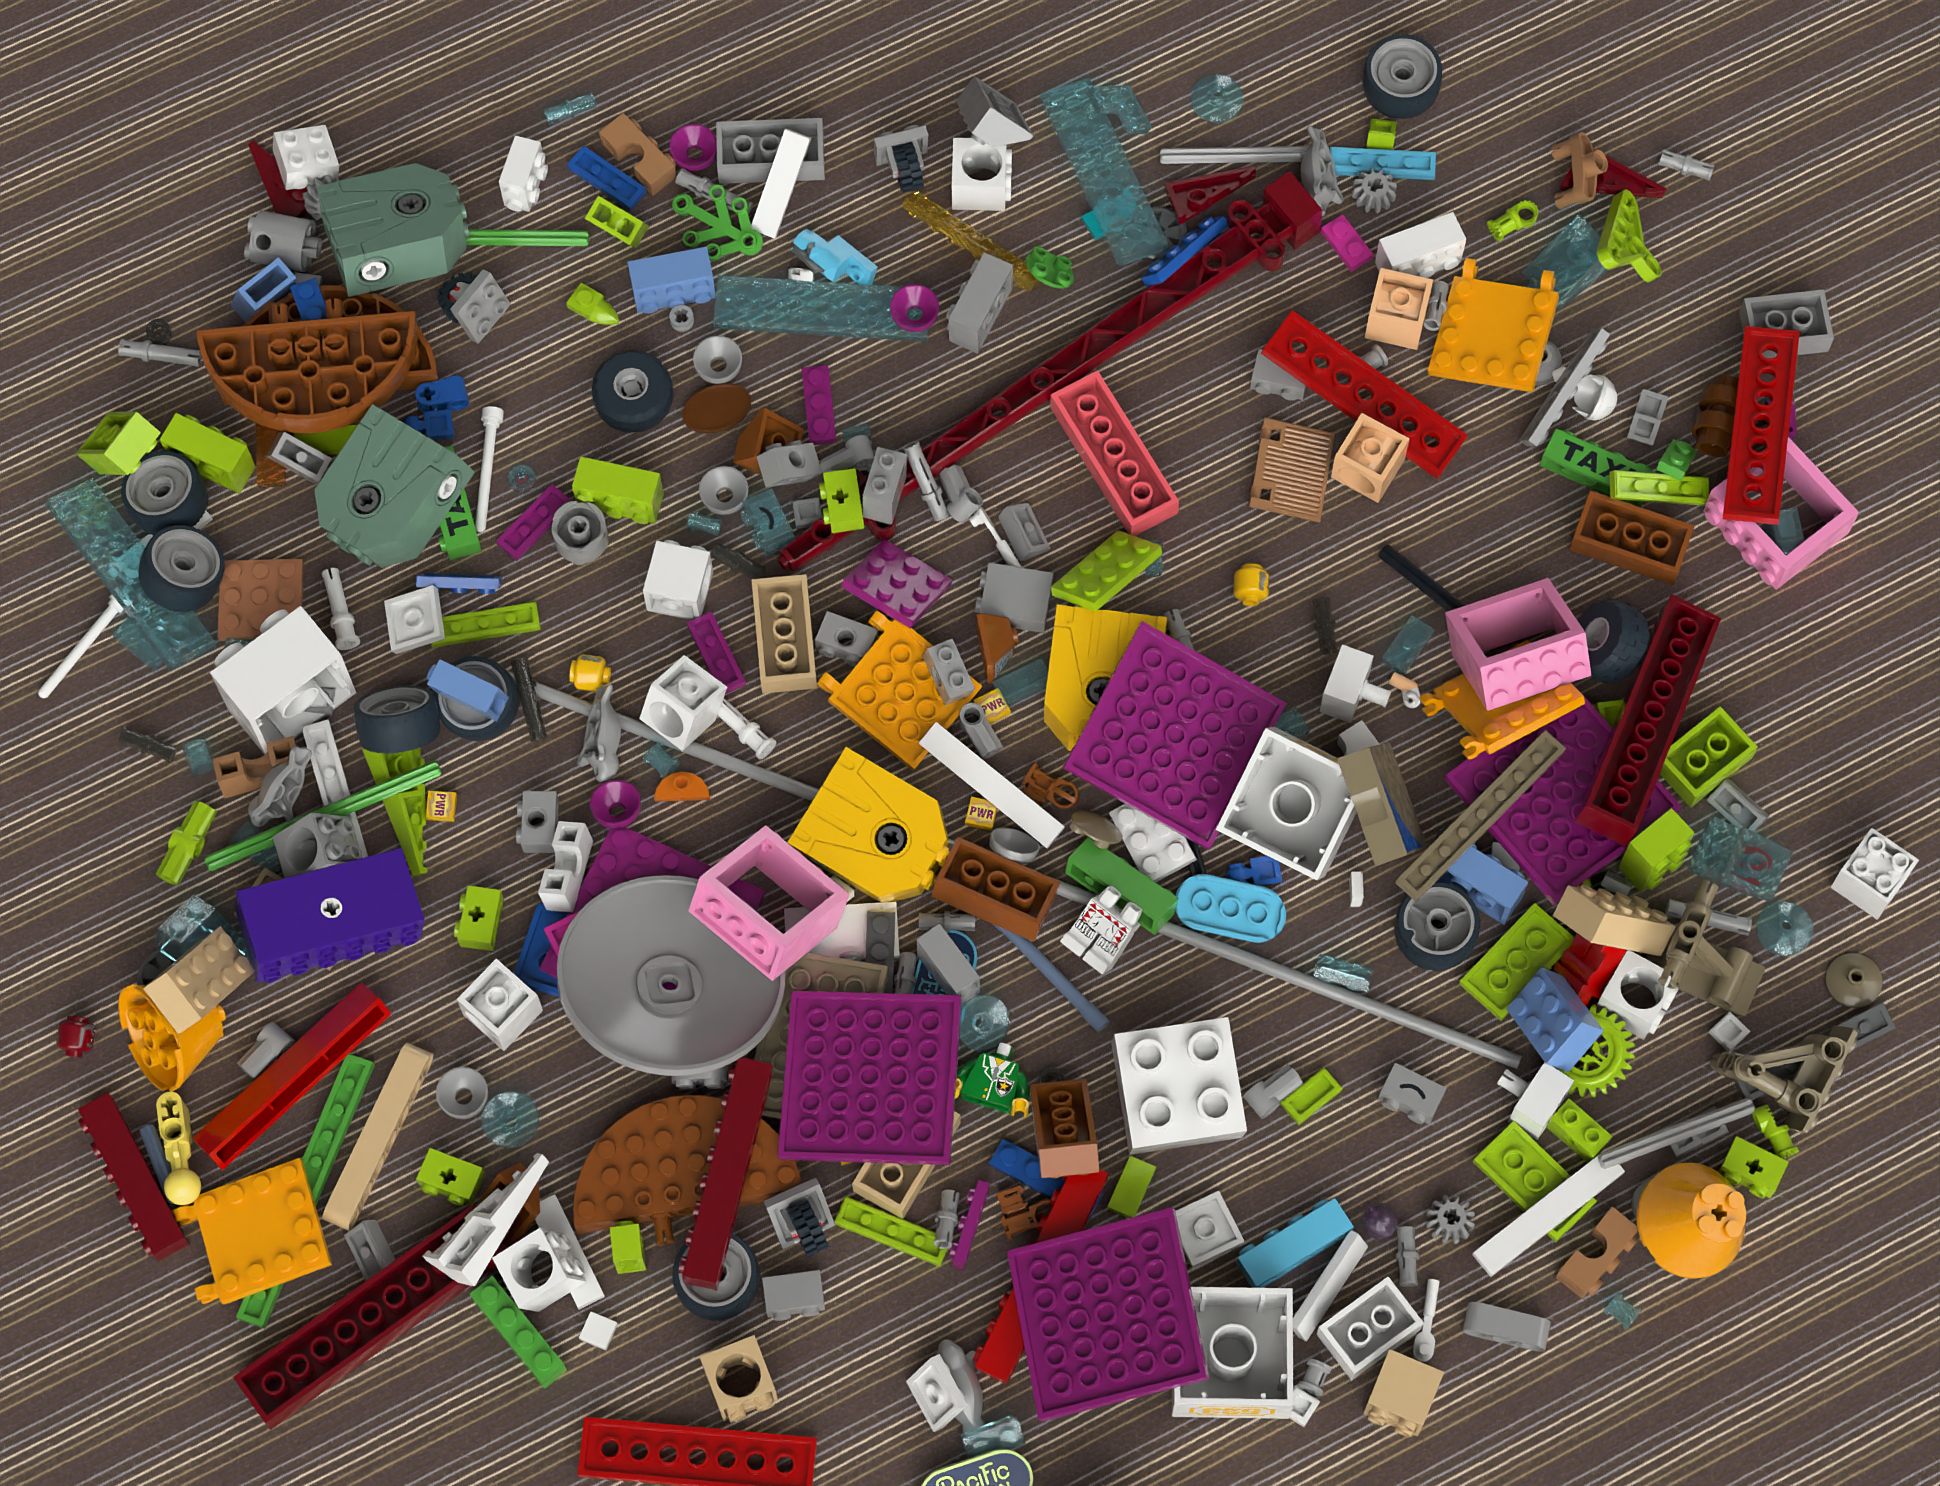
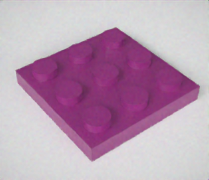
(896, 583)

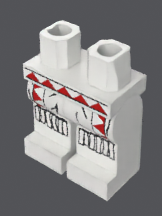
(1103, 930)

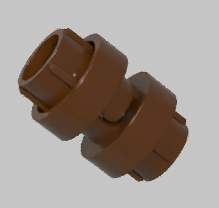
(1715, 422)

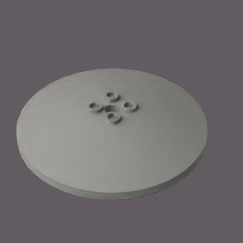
(615, 970)

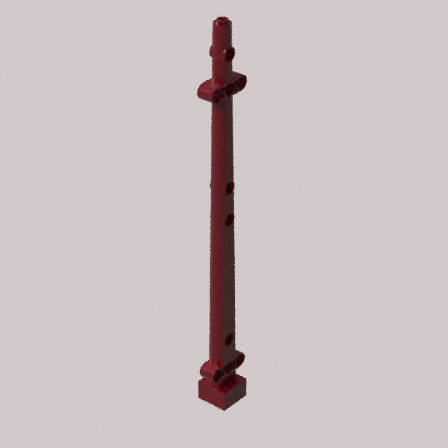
(1285, 215)

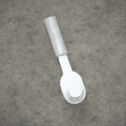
(981, 517)
(1424, 1341)

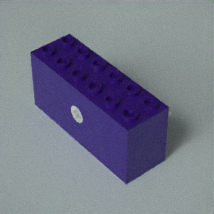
(329, 915)

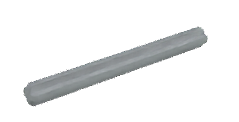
(1232, 154)
(1676, 1133)

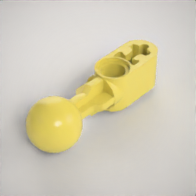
(182, 1184)

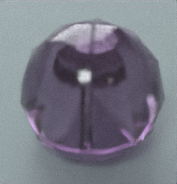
(1379, 1221)

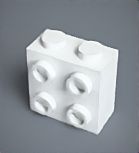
(305, 156)
(523, 174)

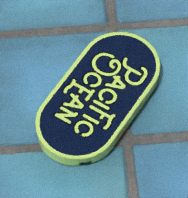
(991, 1468)

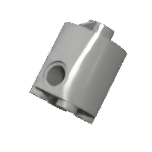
(282, 237)

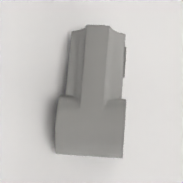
(856, 455)
(962, 497)
(980, 732)
(270, 1045)
(1267, 1095)

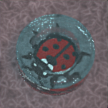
(522, 479)

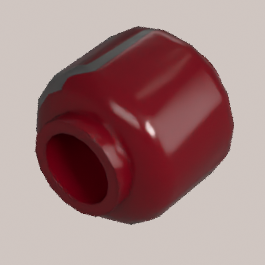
(76, 1035)

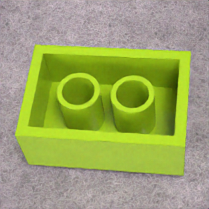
(119, 443)
(211, 452)
(619, 490)
(1706, 756)
(1657, 851)

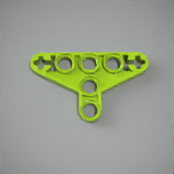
(1624, 241)

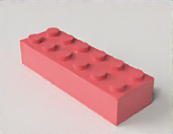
(1114, 454)

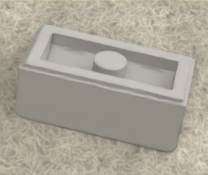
(1023, 531)
(1737, 806)
(369, 1248)

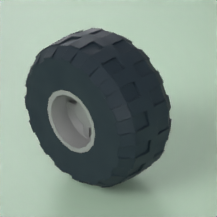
(632, 391)
(1615, 639)

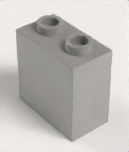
(884, 485)

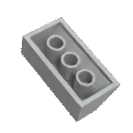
(991, 115)

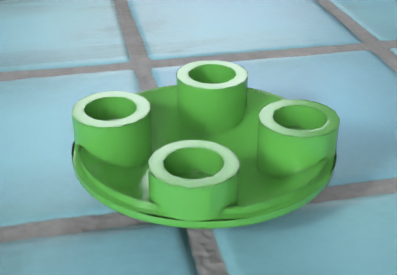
(1049, 268)

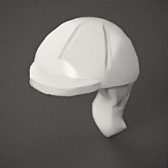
(1594, 397)

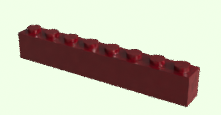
(727, 1173)

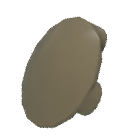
(1096, 827)

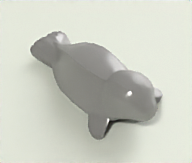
(1319, 171)
(601, 737)
(280, 789)
(964, 1375)

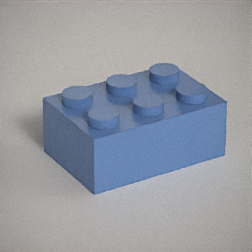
(672, 280)
(1487, 883)
(1554, 1019)

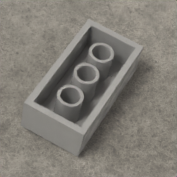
(749, 149)

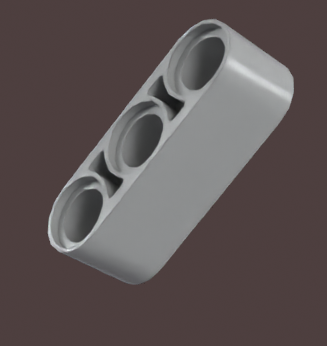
(1506, 1326)

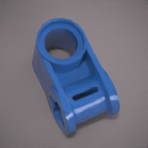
(444, 395)

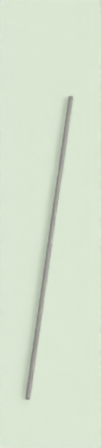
(1082, 896)

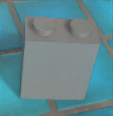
(1017, 595)
(947, 964)

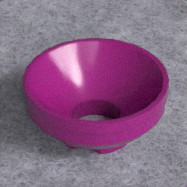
(692, 137)
(914, 297)
(615, 794)

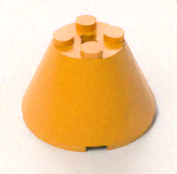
(157, 1047)
(1691, 1220)

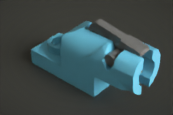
(833, 258)

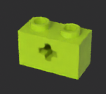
(617, 222)
(848, 514)
(483, 933)
(1579, 1131)
(441, 1166)
(1767, 1172)
(627, 1247)

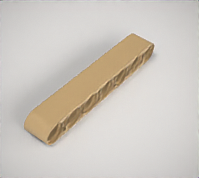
(377, 1136)

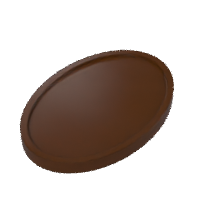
(716, 408)

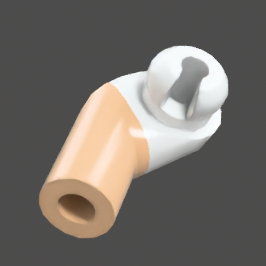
(1409, 689)

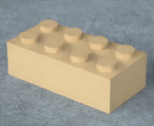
(784, 634)
(1614, 920)
(199, 980)
(894, 1184)

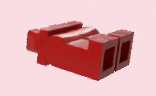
(1588, 967)

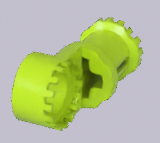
(1512, 220)
(1778, 1136)

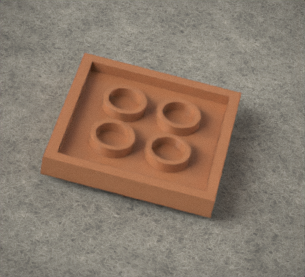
(254, 592)

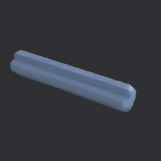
(156, 1154)

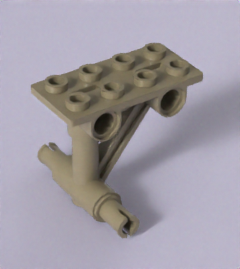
(1705, 969)
(1803, 1096)

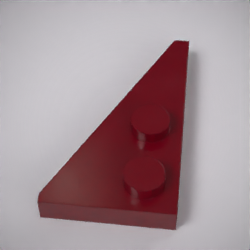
(1618, 179)
(1198, 193)
(283, 201)

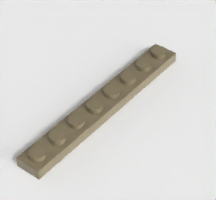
(1480, 816)

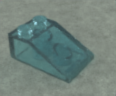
(1572, 259)
(189, 925)

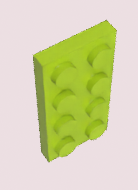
(1106, 570)
(1514, 960)
(1526, 1173)

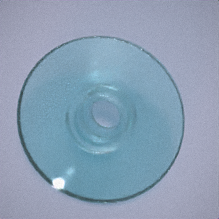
(1215, 108)
(1778, 939)
(993, 1025)
(508, 1106)

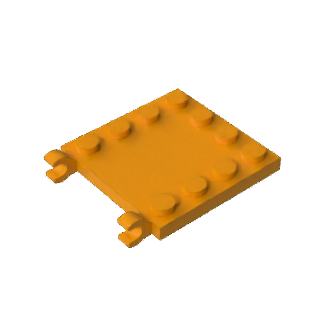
(1494, 331)
(894, 692)
(1501, 725)
(258, 1232)

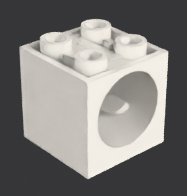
(976, 194)
(678, 580)
(683, 702)
(1874, 873)
(1637, 970)
(500, 1004)
(516, 1266)

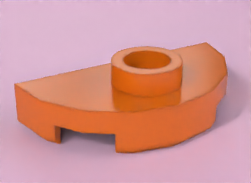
(681, 787)

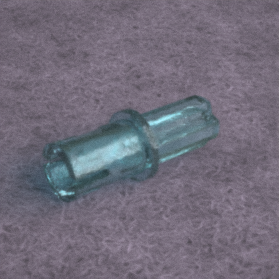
(569, 108)

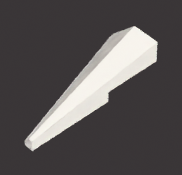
(473, 1245)

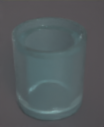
(198, 756)

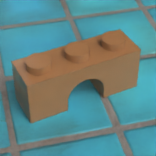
(625, 137)
(242, 775)
(1584, 1273)

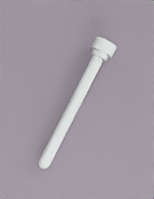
(492, 419)
(113, 608)

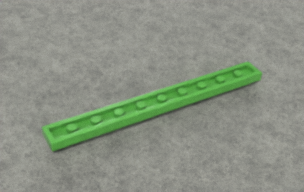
(319, 1161)

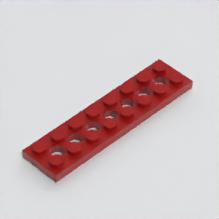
(1362, 376)
(1746, 434)
(686, 1440)

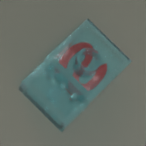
(1739, 860)

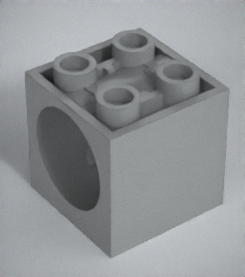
(316, 844)

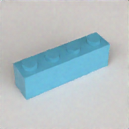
(1295, 1244)

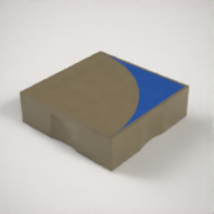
(1382, 803)

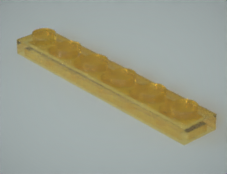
(967, 237)

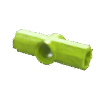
(186, 843)

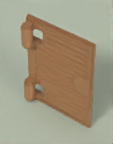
(1292, 470)

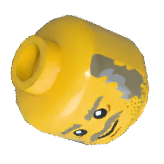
(1251, 584)
(589, 672)

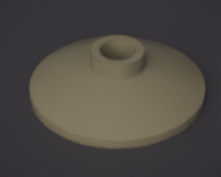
(1847, 991)

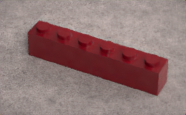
(133, 1177)

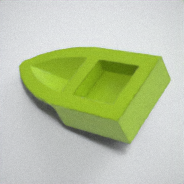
(592, 306)

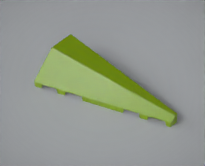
(405, 808)

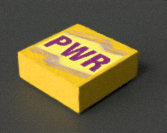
(993, 706)
(441, 806)
(981, 814)

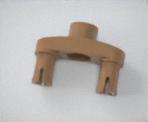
(1585, 167)

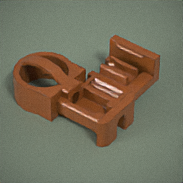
(1042, 785)
(1018, 1217)

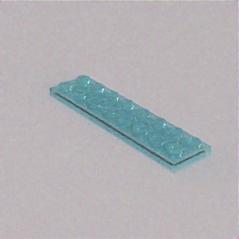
(1104, 173)
(810, 308)
(115, 557)

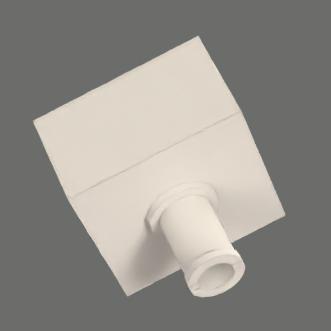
(1350, 684)
(1536, 1099)

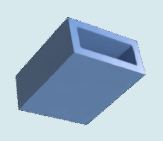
(267, 286)
(467, 690)

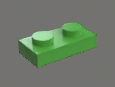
(1677, 459)

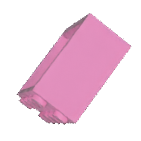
(1756, 545)
(1526, 668)
(744, 927)

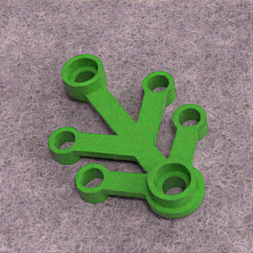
(721, 226)

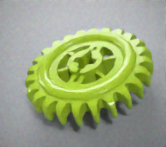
(1610, 1066)

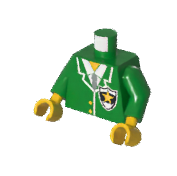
(994, 1082)

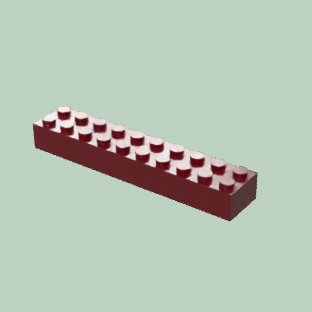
(1648, 721)
(351, 1330)

